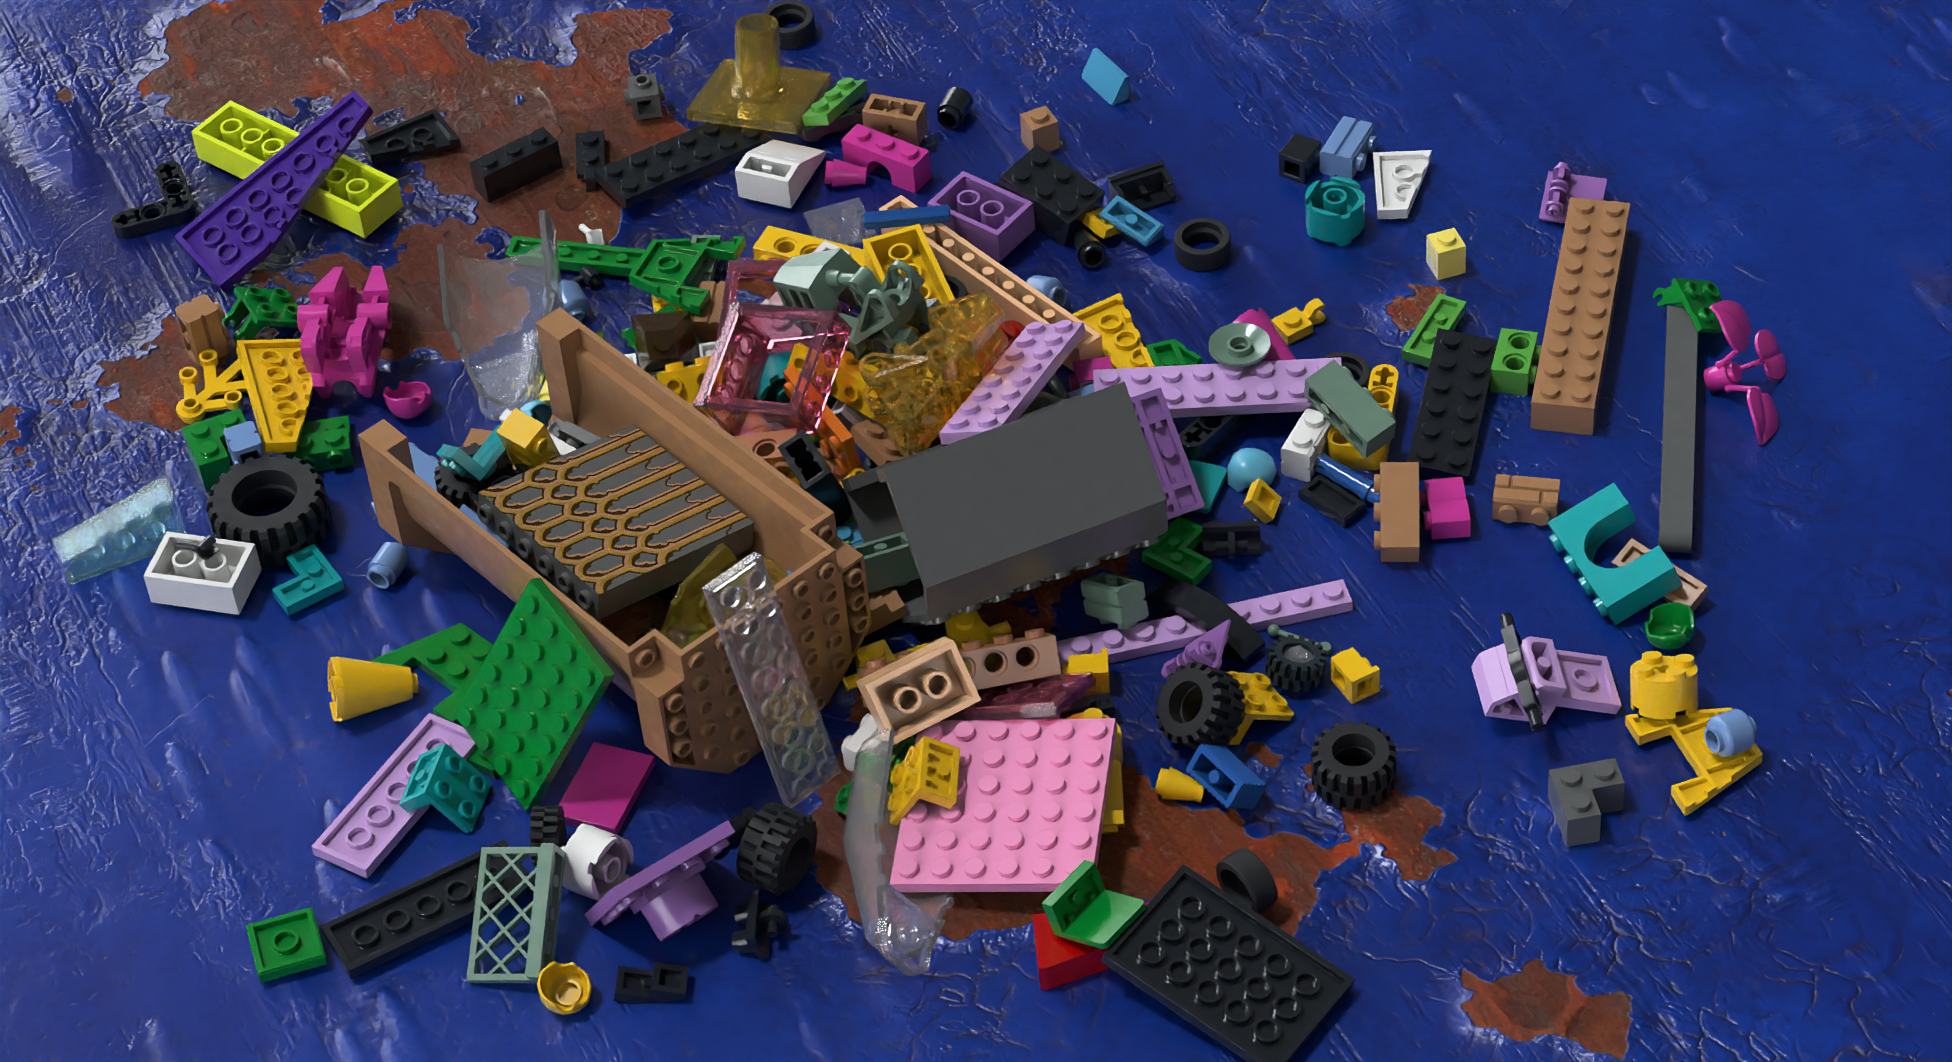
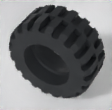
(266, 485)

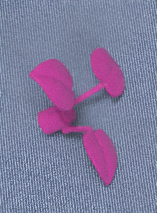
(1726, 374)

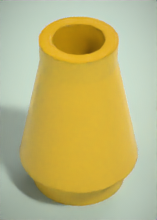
(1178, 786)

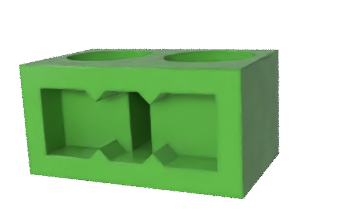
(1515, 362)

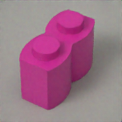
(1446, 508)

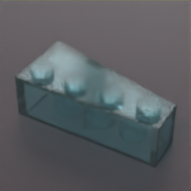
(120, 533)

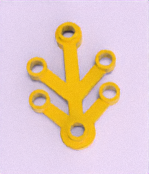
(193, 406)

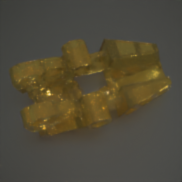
(960, 352)

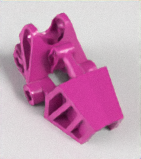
(345, 331)

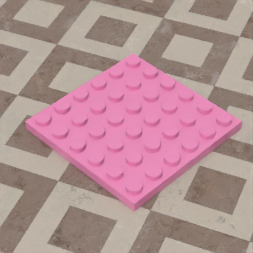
(1022, 808)

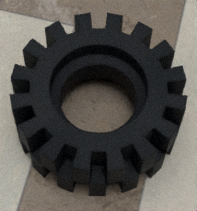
(547, 826)

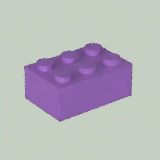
(986, 214)

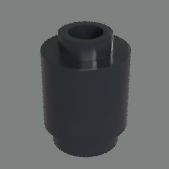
(954, 107)

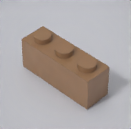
(1397, 512)

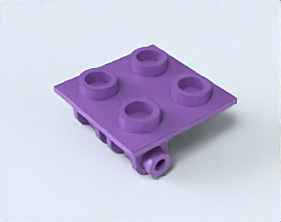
(1563, 185)
(1205, 650)

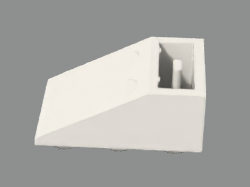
(776, 172)

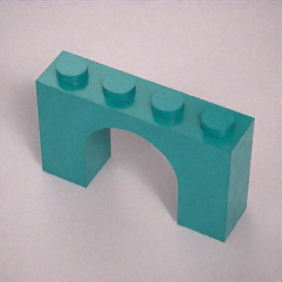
(1617, 590)

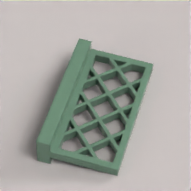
(544, 910)

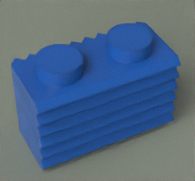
(1226, 777)

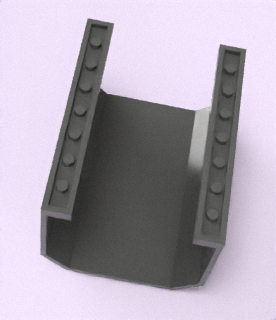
(1016, 504)

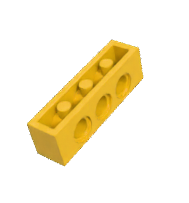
(788, 244)
(527, 440)

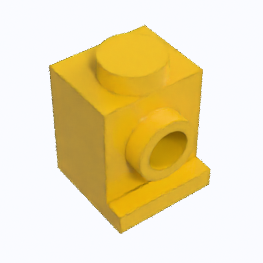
(1092, 663)
(1354, 675)

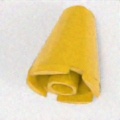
(367, 686)

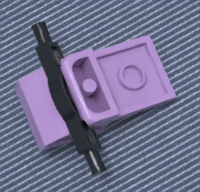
(1531, 678)

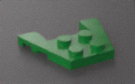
(671, 265)
(449, 658)

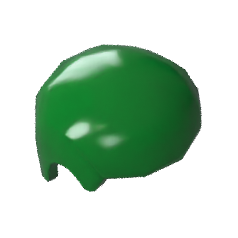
(1670, 626)

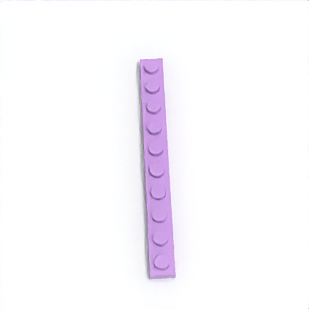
(1178, 631)

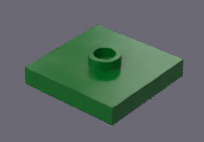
(286, 944)

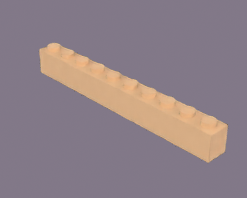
(1009, 292)

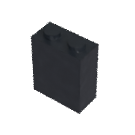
(815, 474)

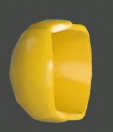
(564, 988)

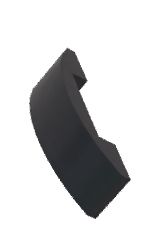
(1207, 613)

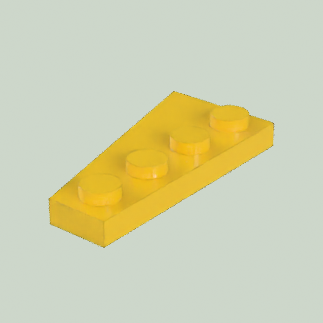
(1118, 333)

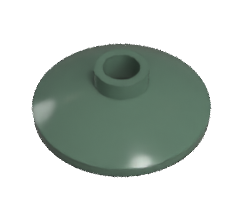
(1239, 344)

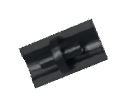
(1231, 538)
(761, 925)

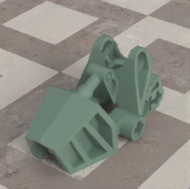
(834, 276)

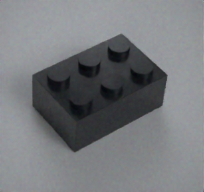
(1057, 191)

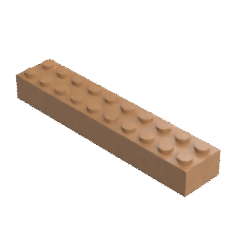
(1580, 317)

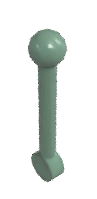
(1274, 630)

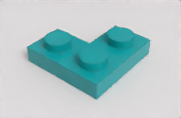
(314, 581)

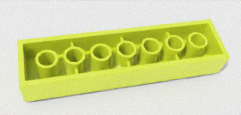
(350, 194)

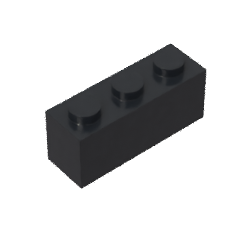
(515, 164)

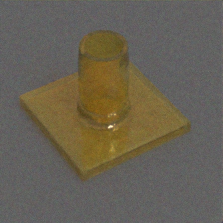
(755, 87)

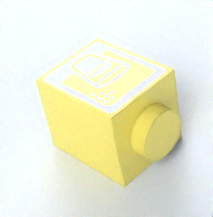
(1446, 253)

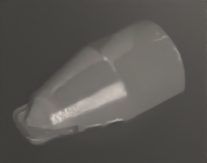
(494, 316)
(894, 922)

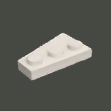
(1398, 181)

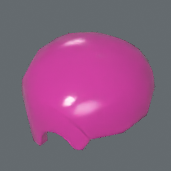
(408, 399)

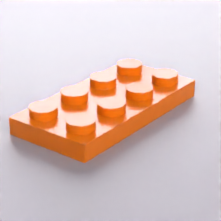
(832, 434)

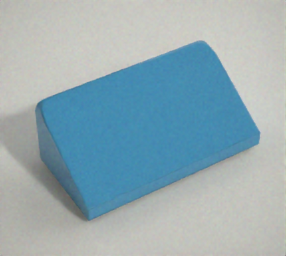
(1106, 78)
(1132, 221)

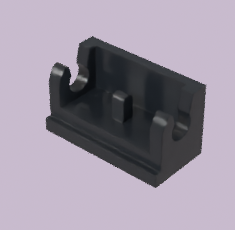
(1144, 186)

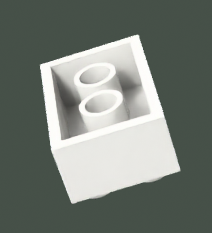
(214, 584)

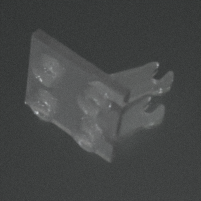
(839, 222)

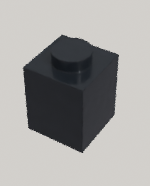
(1299, 158)

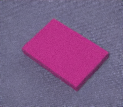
(606, 787)

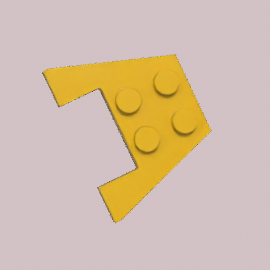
(1713, 770)

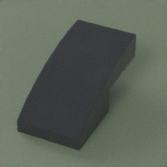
(658, 985)

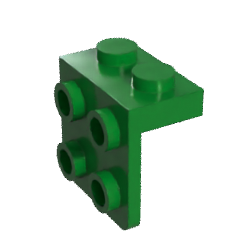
(1087, 911)

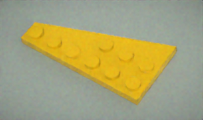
(277, 390)

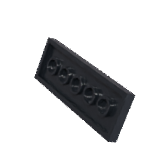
(677, 161)
(1452, 404)
(415, 914)

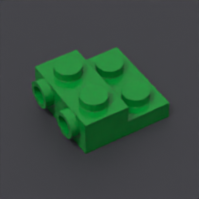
(326, 444)

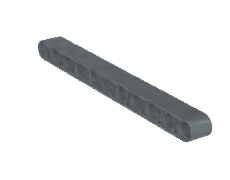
(1678, 432)

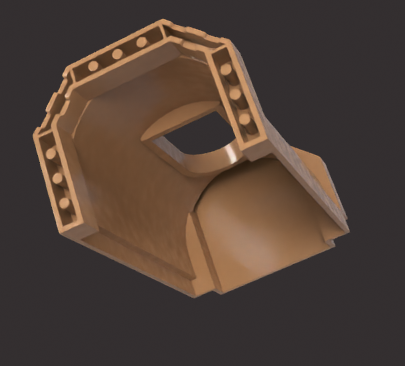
(686, 696)

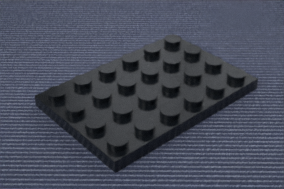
(1228, 970)

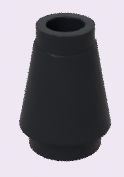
(1088, 249)

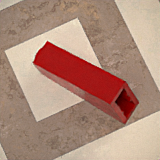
(1061, 958)

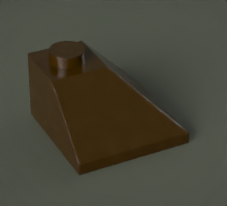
(664, 339)

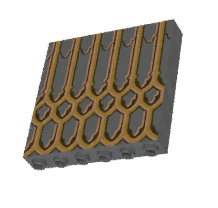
(613, 520)

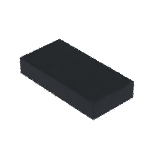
(1332, 501)

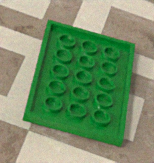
(533, 693)

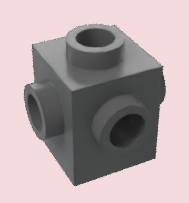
(644, 96)

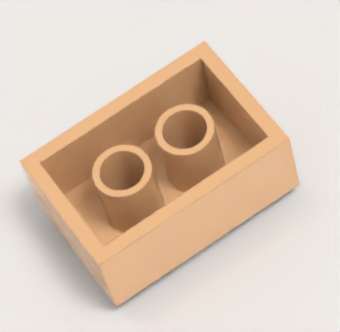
(919, 689)

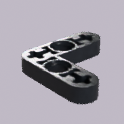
(128, 223)

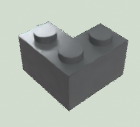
(1581, 796)

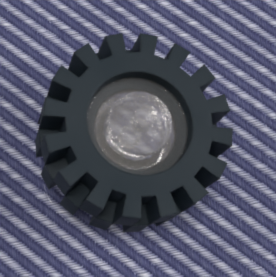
(1296, 663)

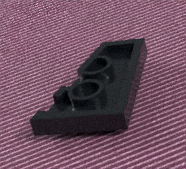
(410, 138)

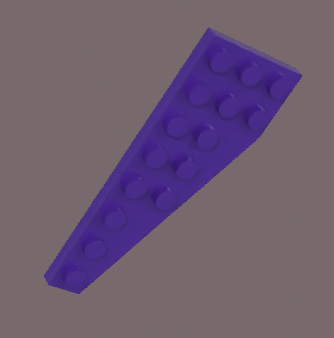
(259, 210)

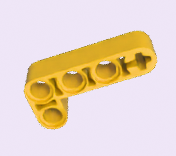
(1385, 389)

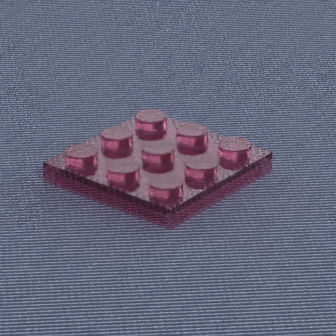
(1031, 698)

